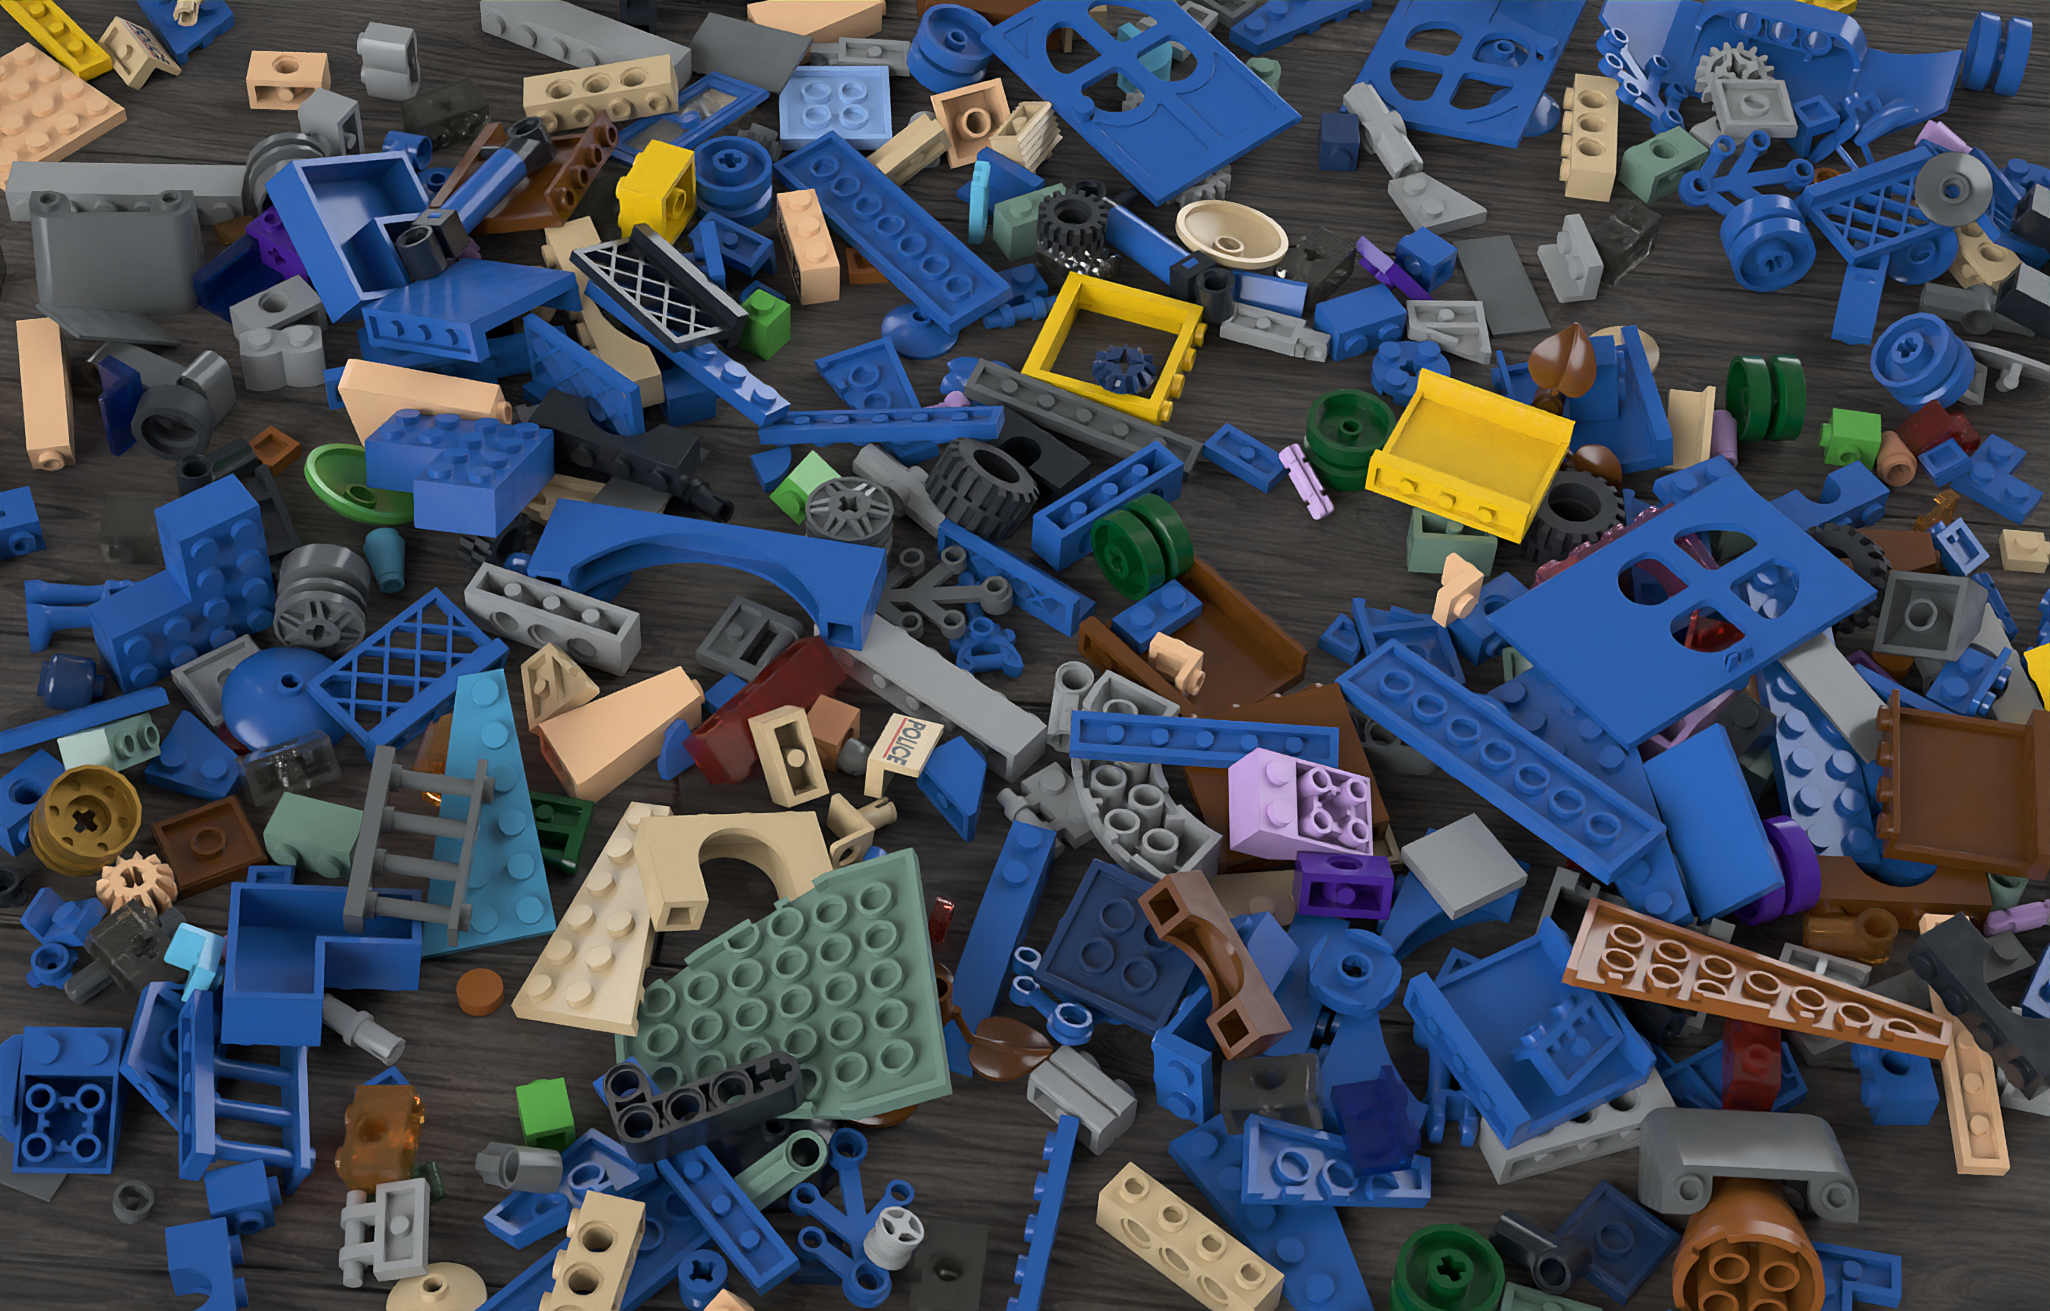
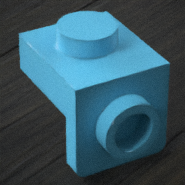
(198, 953)

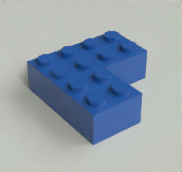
(345, 221)
(460, 470)
(208, 595)
(292, 945)

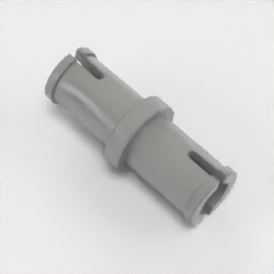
(361, 1030)

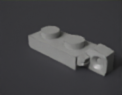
(862, 53)
(1275, 333)

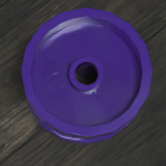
(1799, 869)

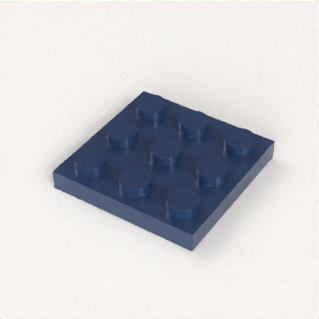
(1112, 956)

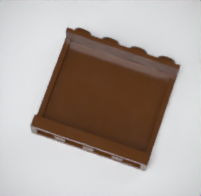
(546, 193)
(1241, 646)
(1311, 706)
(1964, 790)

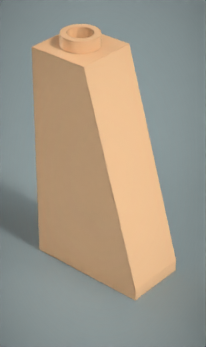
(820, 19)
(379, 390)
(46, 393)
(618, 734)

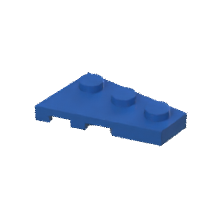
(588, 1164)

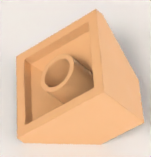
(970, 118)

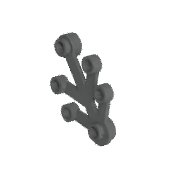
(923, 596)

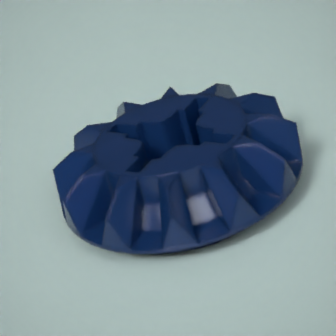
(1109, 374)

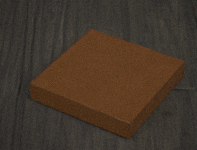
(208, 846)

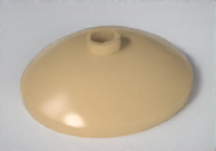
(1232, 235)

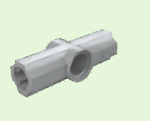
(1382, 131)
(902, 484)

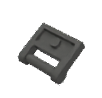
(739, 634)

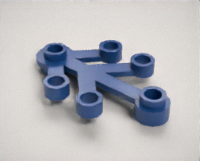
(1613, 47)
(1738, 180)
(1066, 1022)
(851, 1226)

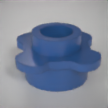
(51, 956)

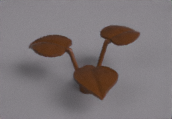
(1568, 367)
(1000, 1049)

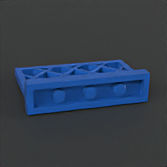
(1868, 187)
(1998, 215)
(581, 374)
(435, 700)

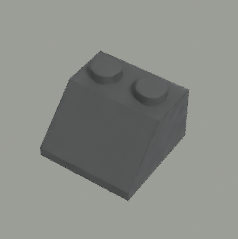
(1929, 615)

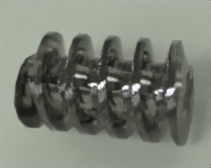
(1098, 265)

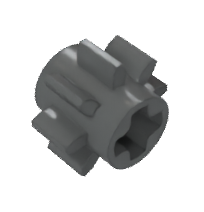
(765, 137)

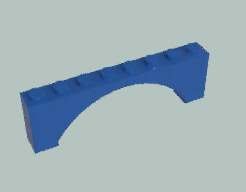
(828, 578)
(1359, 1043)

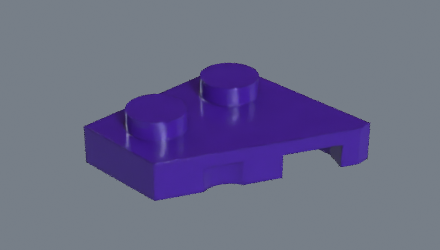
(1388, 271)

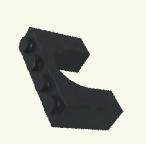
(2026, 291)

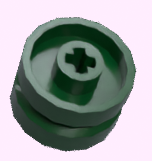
(1766, 397)
(1343, 435)
(1142, 546)
(1446, 1271)

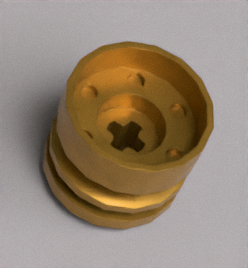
(100, 801)

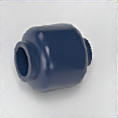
(69, 682)

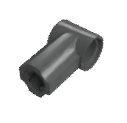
(520, 1167)

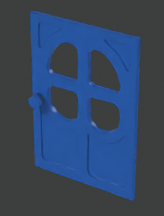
(1535, 24)
(1181, 126)
(1621, 655)

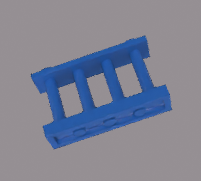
(201, 1105)

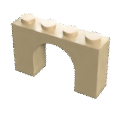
(673, 847)

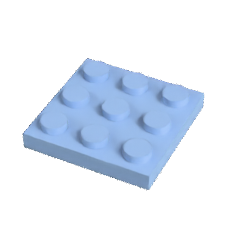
(836, 98)

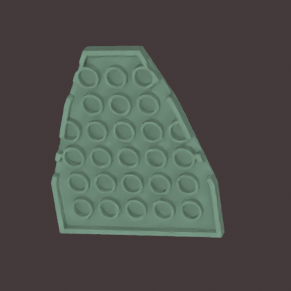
(825, 977)

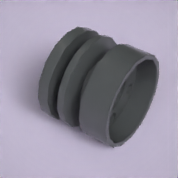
(274, 154)
(852, 513)
(322, 599)

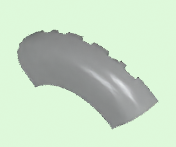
(1131, 801)

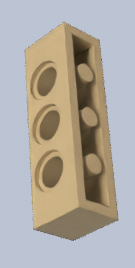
(622, 88)
(1590, 137)
(1978, 257)
(600, 1224)
(1186, 1245)

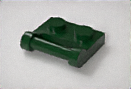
(563, 822)

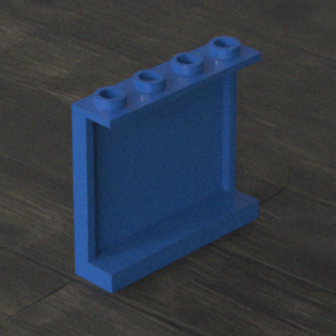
(462, 303)
(1641, 433)
(1477, 1022)

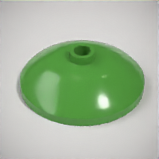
(340, 481)

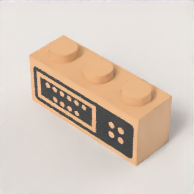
(808, 247)

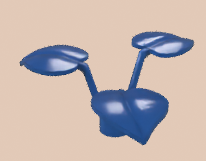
(1883, 118)

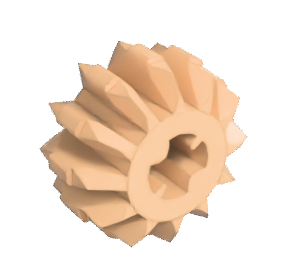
(140, 879)

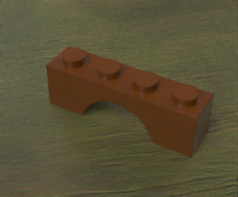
(1948, 892)
(1192, 918)

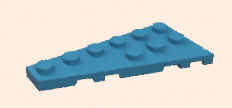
(507, 867)

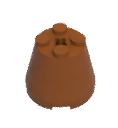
(1747, 1253)

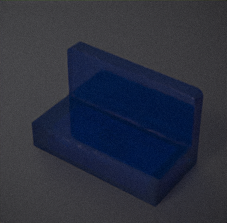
(234, 277)
(119, 402)

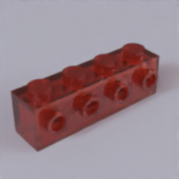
(797, 677)

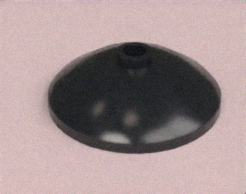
(749, 1145)

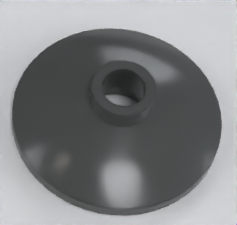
(1955, 170)

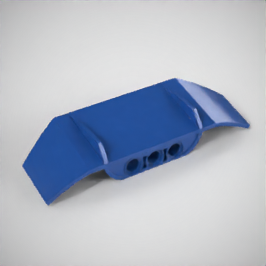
(1806, 44)

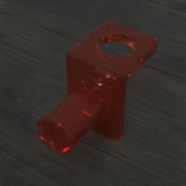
(1710, 635)

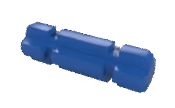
(1997, 604)

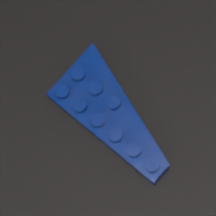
(1294, 1239)

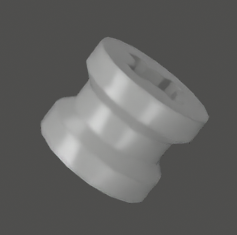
(893, 1238)

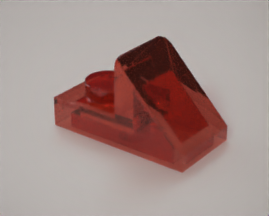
(1933, 427)

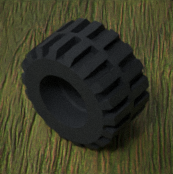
(981, 489)
(1571, 513)
(1867, 563)

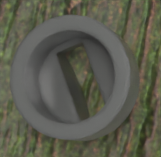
(853, 758)
(144, 1206)

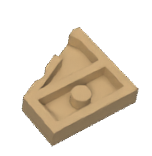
(554, 685)

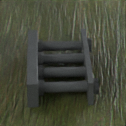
(373, 861)

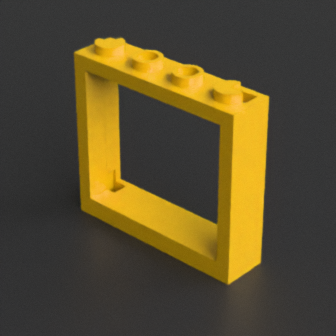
(1129, 305)

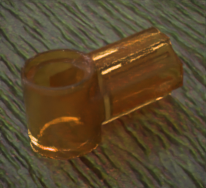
(1864, 937)

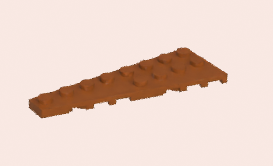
(1680, 968)

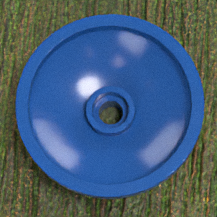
(266, 712)

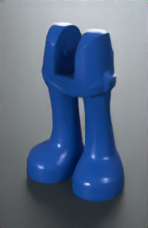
(50, 607)
(1445, 1102)

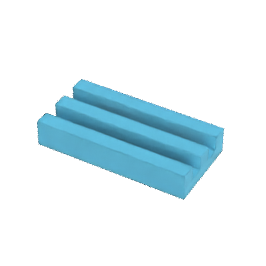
(979, 202)

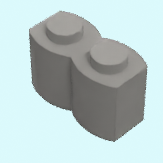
(389, 61)
(282, 357)

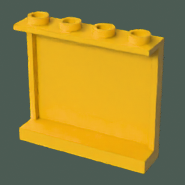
(1471, 456)

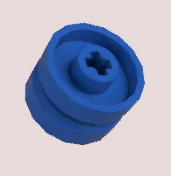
(949, 48)
(1996, 54)
(734, 180)
(1767, 243)
(1922, 362)

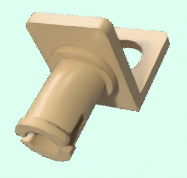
(856, 827)

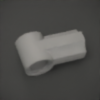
(1068, 677)

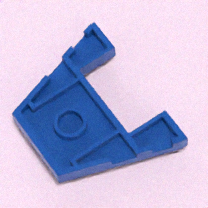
(1698, 1079)

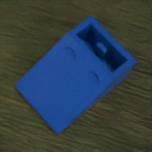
(70, 1100)

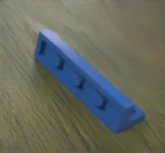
(1032, 588)

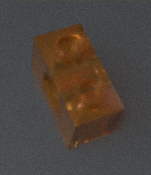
(379, 1112)

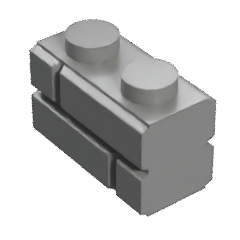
(1078, 1088)

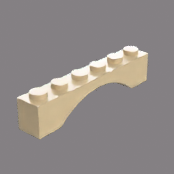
(593, 330)

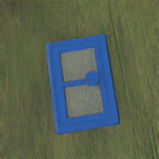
(702, 112)

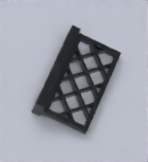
(667, 275)

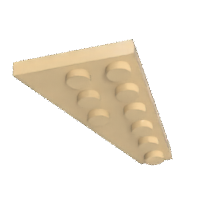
(602, 945)

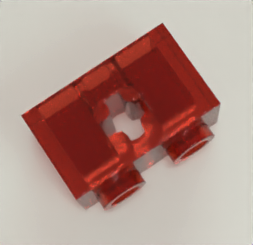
(1750, 1065)

